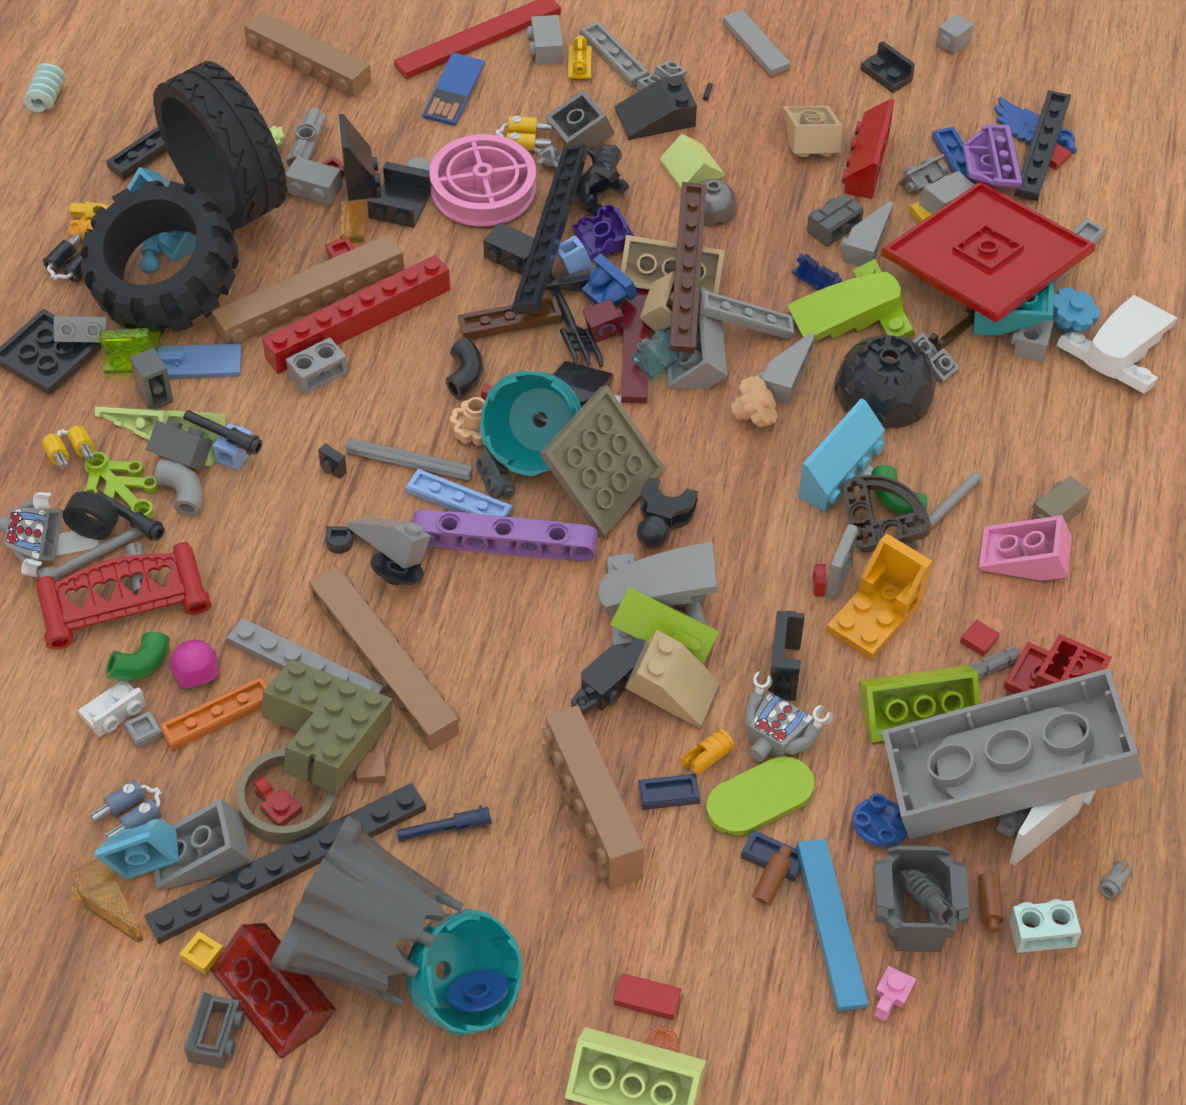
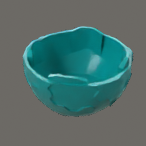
(509, 418)
(464, 944)

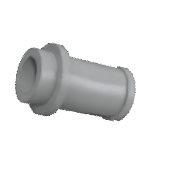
(1112, 884)

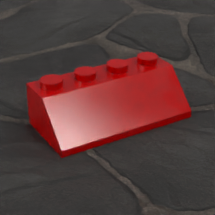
(868, 150)

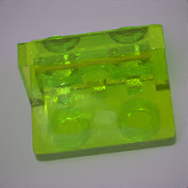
(125, 343)

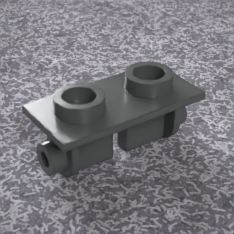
(494, 475)

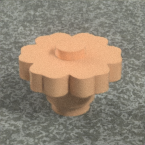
(755, 402)
(467, 421)

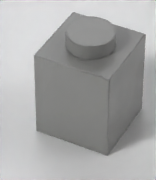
(954, 34)

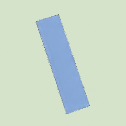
(454, 496)

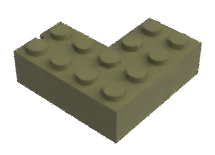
(332, 722)

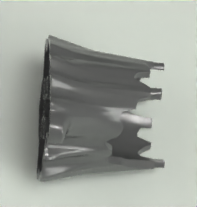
(357, 915)

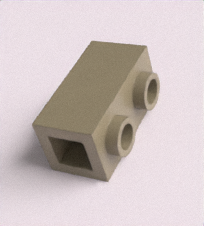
(1064, 499)

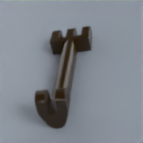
(954, 332)

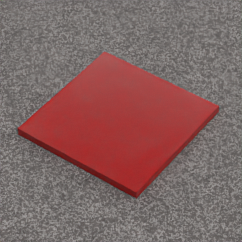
(988, 251)

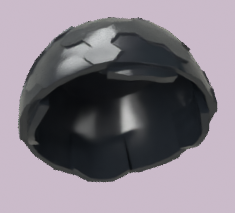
(894, 390)

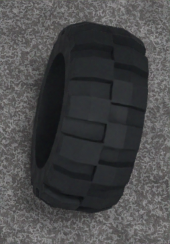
(135, 219)

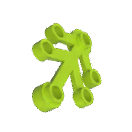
(102, 467)

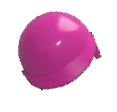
(194, 663)

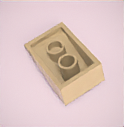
(812, 130)
(673, 679)

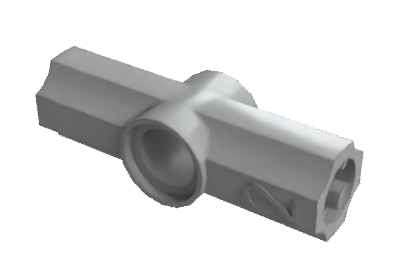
(307, 135)

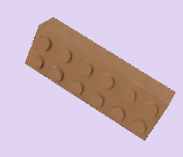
(593, 797)

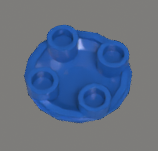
(879, 821)

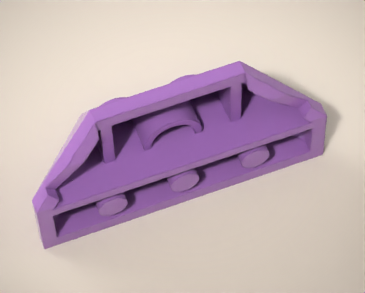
(992, 158)

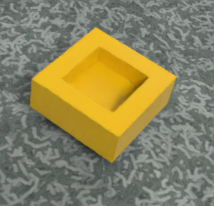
(201, 952)

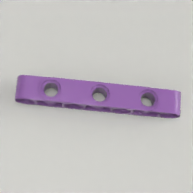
(508, 535)

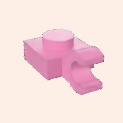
(893, 990)

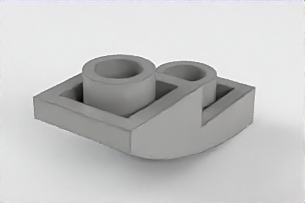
(662, 71)
(941, 361)

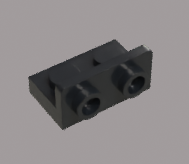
(889, 68)

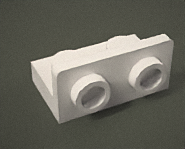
(112, 708)

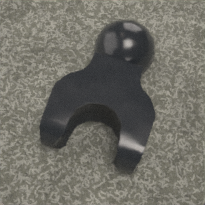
(663, 514)

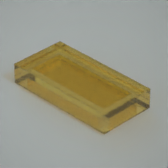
(353, 221)

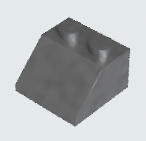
(581, 122)

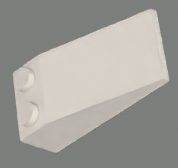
(1045, 821)

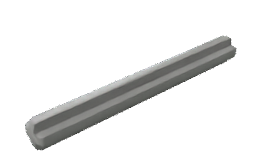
(409, 459)

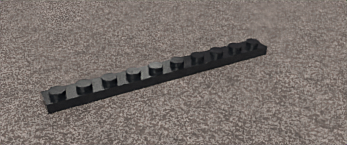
(550, 230)
(278, 865)

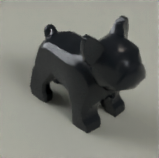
(600, 177)

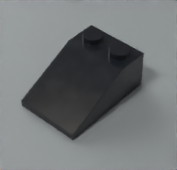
(658, 109)
(358, 163)
(583, 379)

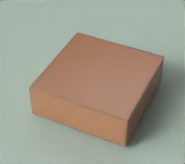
(371, 768)

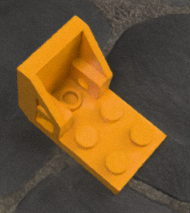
(886, 597)

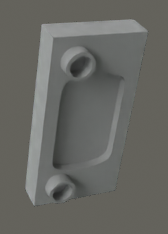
(1011, 754)

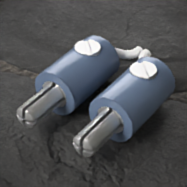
(125, 798)

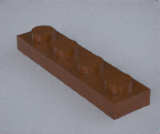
(504, 319)

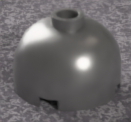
(719, 203)

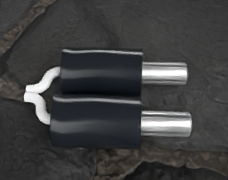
(60, 256)

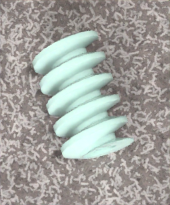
(44, 88)

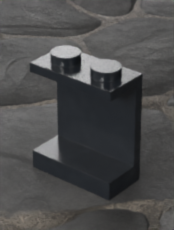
(401, 195)

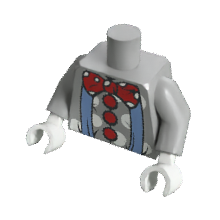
(33, 531)
(778, 726)

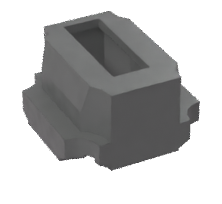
(889, 896)

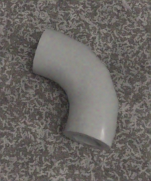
(184, 482)

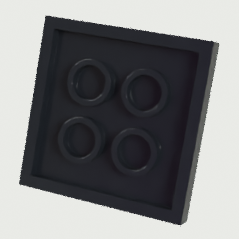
(40, 359)

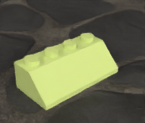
(631, 1073)

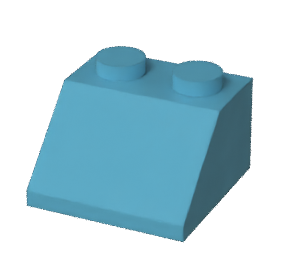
(140, 849)

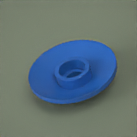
(477, 990)

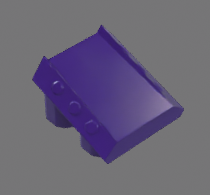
(603, 232)

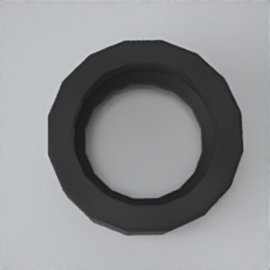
(94, 505)

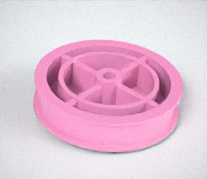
(483, 180)

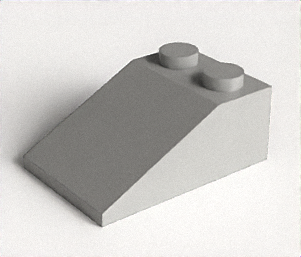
(208, 846)

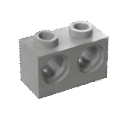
(1032, 341)
(317, 366)

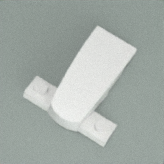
(1123, 342)

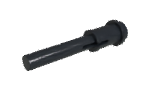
(249, 443)
(152, 529)

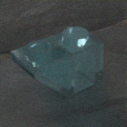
(654, 354)

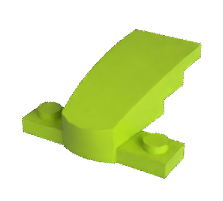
(855, 305)

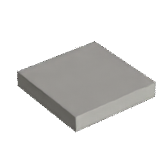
(842, 562)

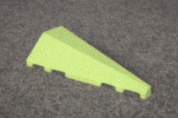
(143, 421)

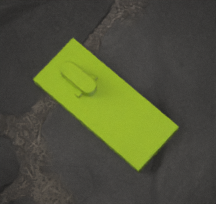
(643, 615)

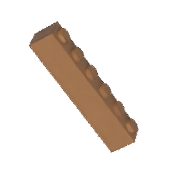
(308, 54)

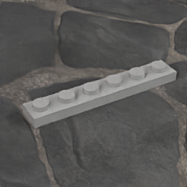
(279, 651)

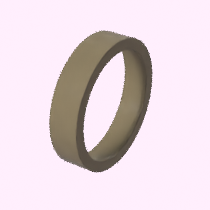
(274, 833)

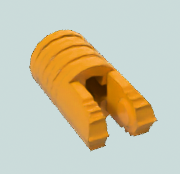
(708, 751)

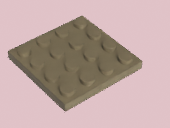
(601, 460)

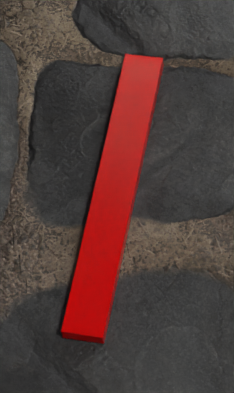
(474, 37)

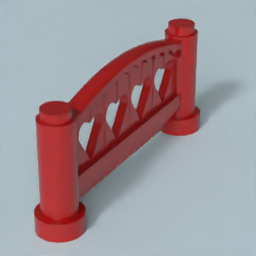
(64, 616)

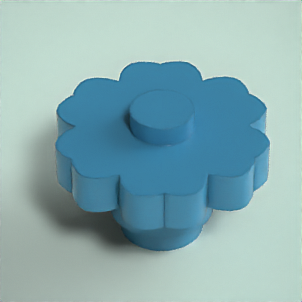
(1074, 310)

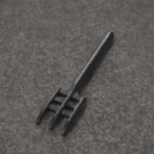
(575, 331)

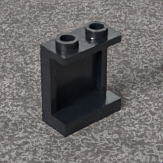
(786, 671)

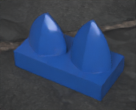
(620, 284)

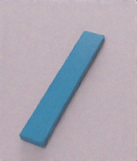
(831, 925)

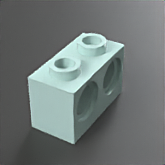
(1046, 933)

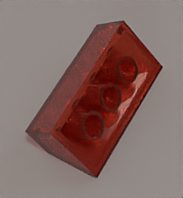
(279, 1003)

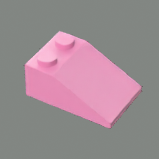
(1027, 549)

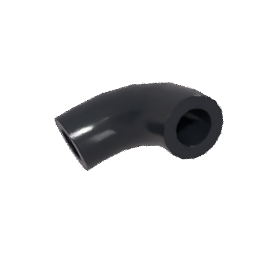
(469, 368)

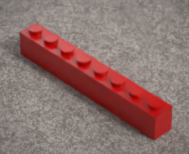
(359, 311)

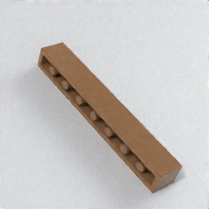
(307, 290)
(384, 658)

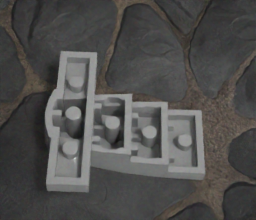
(666, 577)

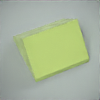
(689, 162)

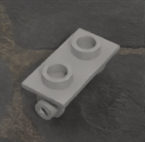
(929, 168)
(78, 328)

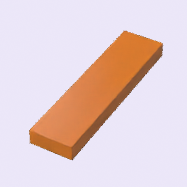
(214, 714)

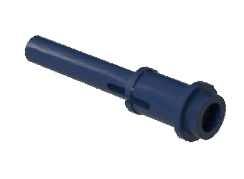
(460, 821)

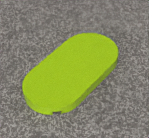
(760, 796)

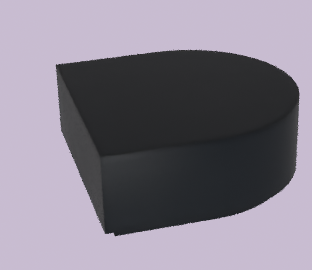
(339, 539)

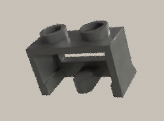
(226, 1044)

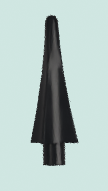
(570, 282)

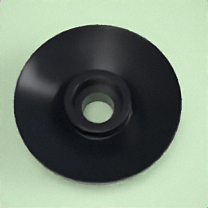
(395, 573)

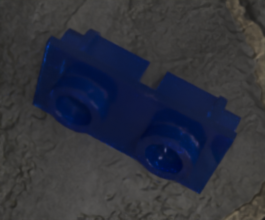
(813, 274)

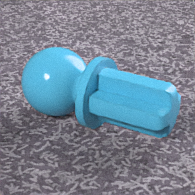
(149, 262)

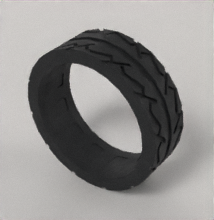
(220, 142)

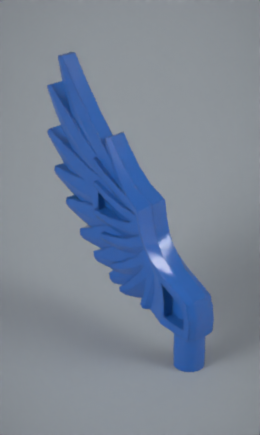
(1024, 123)

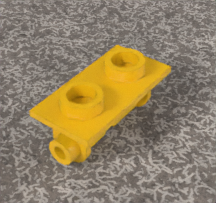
(579, 59)

